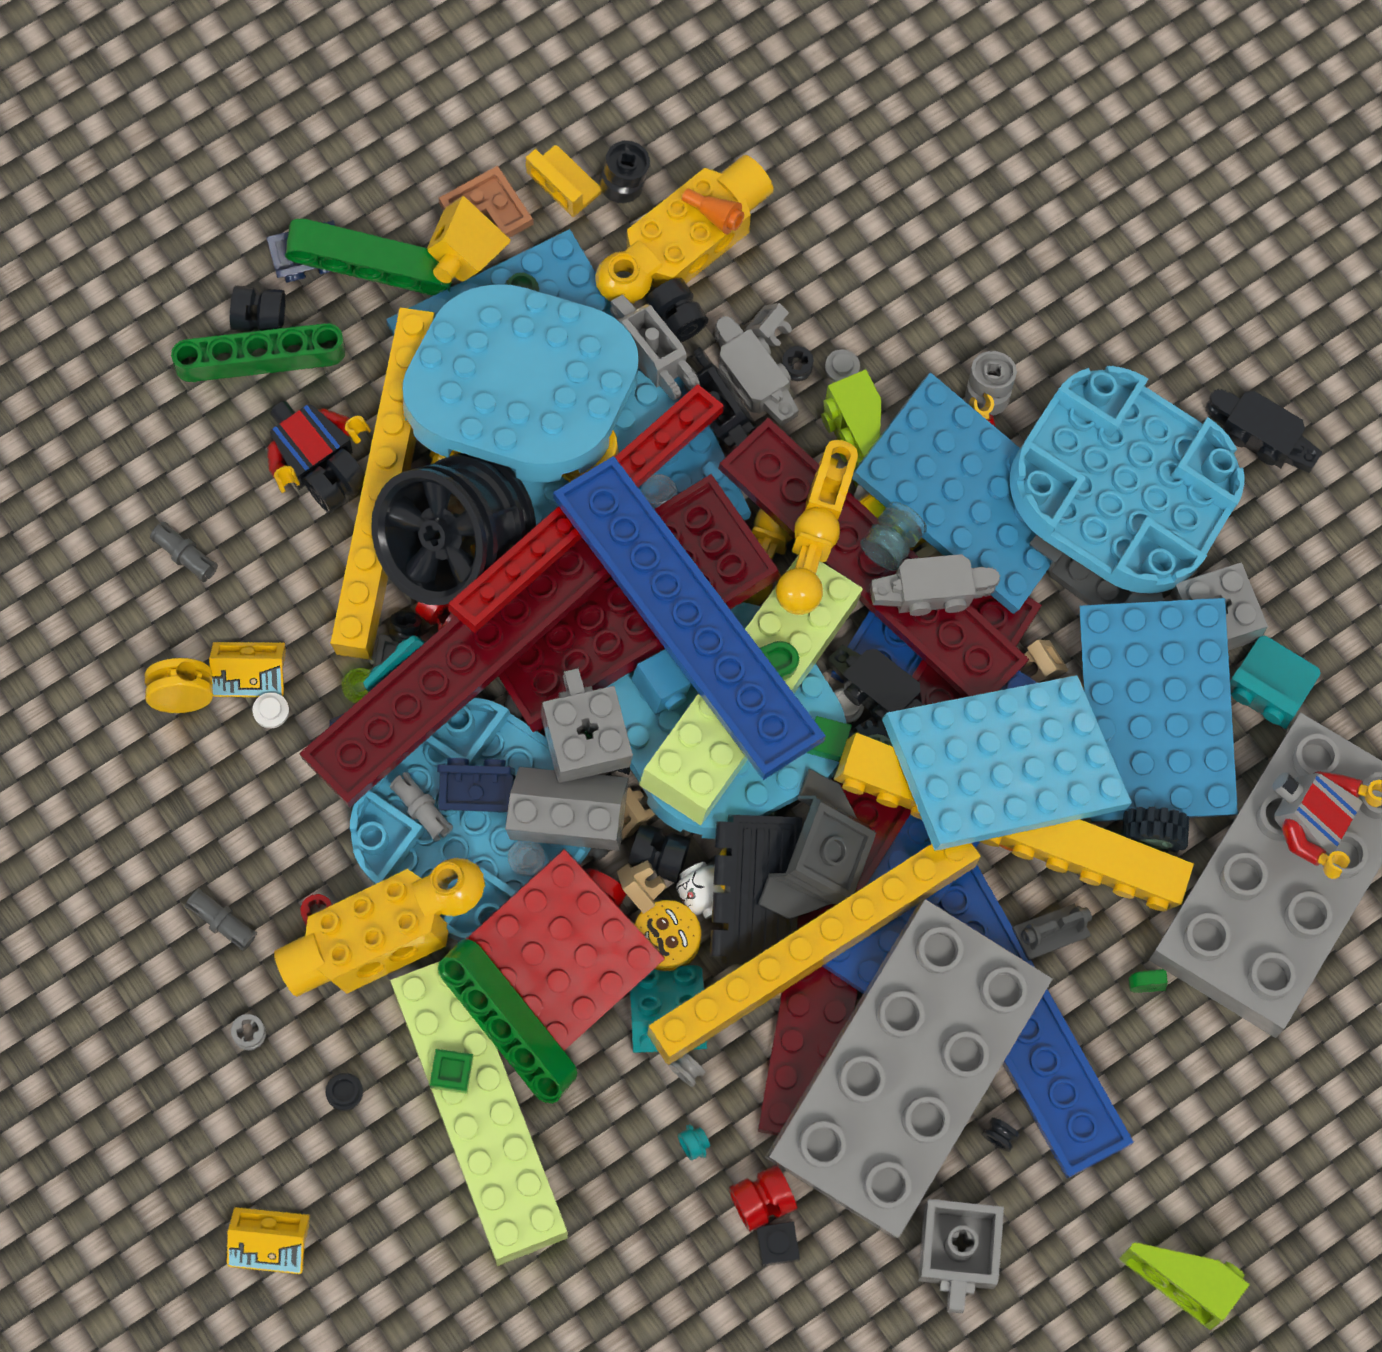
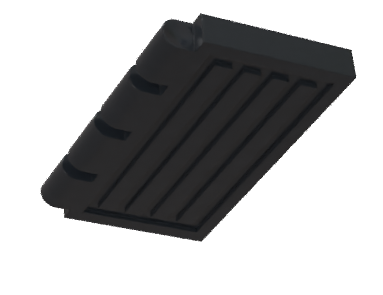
(754, 850)

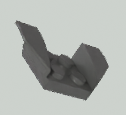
(1085, 583)
(827, 854)

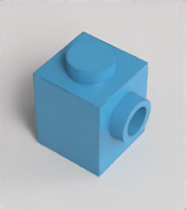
(661, 682)

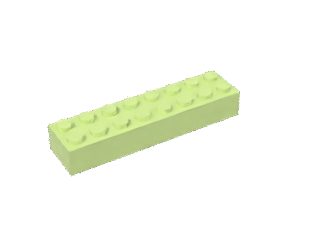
(699, 754)
(484, 1123)

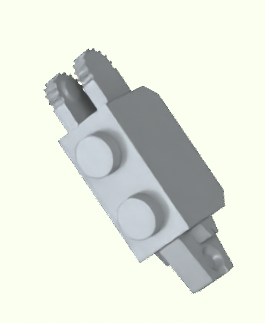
(659, 350)
(753, 372)
(934, 585)

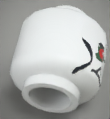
(697, 888)

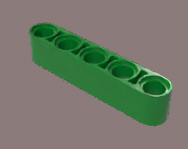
(363, 256)
(243, 344)
(507, 1021)

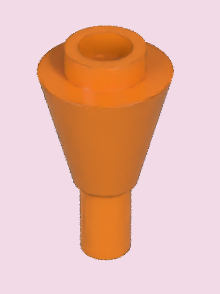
(723, 213)

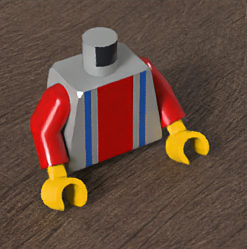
(1318, 813)

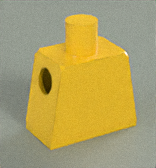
(464, 242)

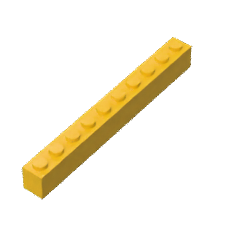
(389, 455)
(1071, 846)
(808, 949)

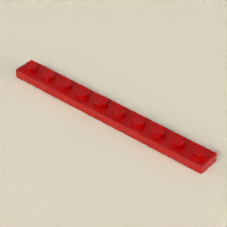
(557, 534)

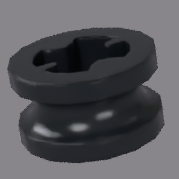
(805, 355)
(404, 625)
(1000, 1134)

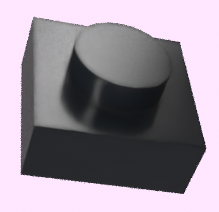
(778, 1244)

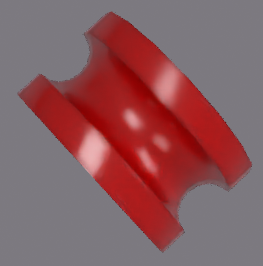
(310, 901)

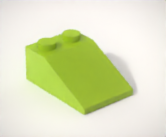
(1193, 1282)

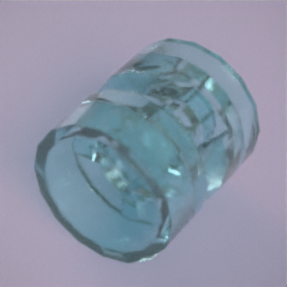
(893, 535)

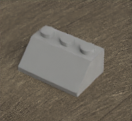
(567, 813)

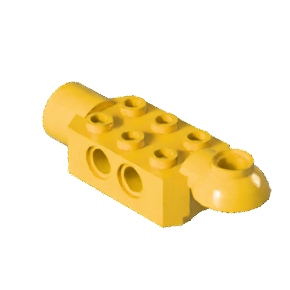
(677, 237)
(379, 928)

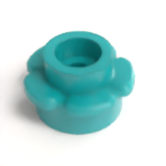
(694, 1142)

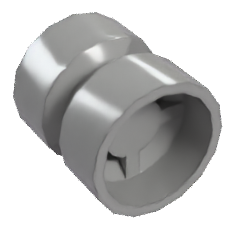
(994, 375)

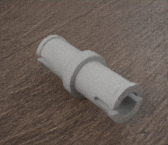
(421, 806)

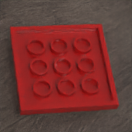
(566, 948)

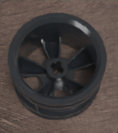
(422, 539)

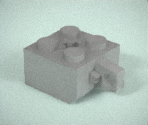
(1243, 611)
(591, 711)
(955, 1270)

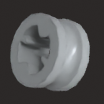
(259, 1036)
(687, 1069)

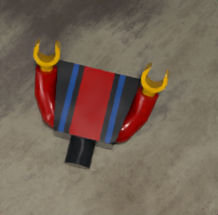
(308, 439)

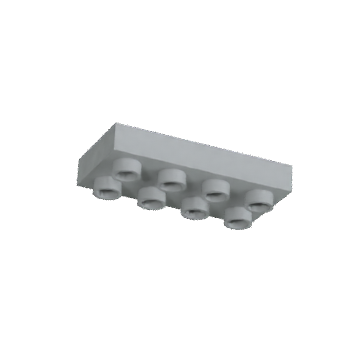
(1261, 913)
(908, 1068)

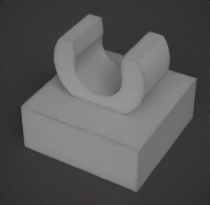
(767, 321)

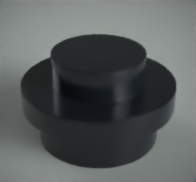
(344, 1092)

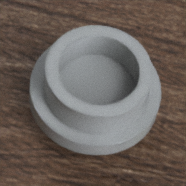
(841, 364)

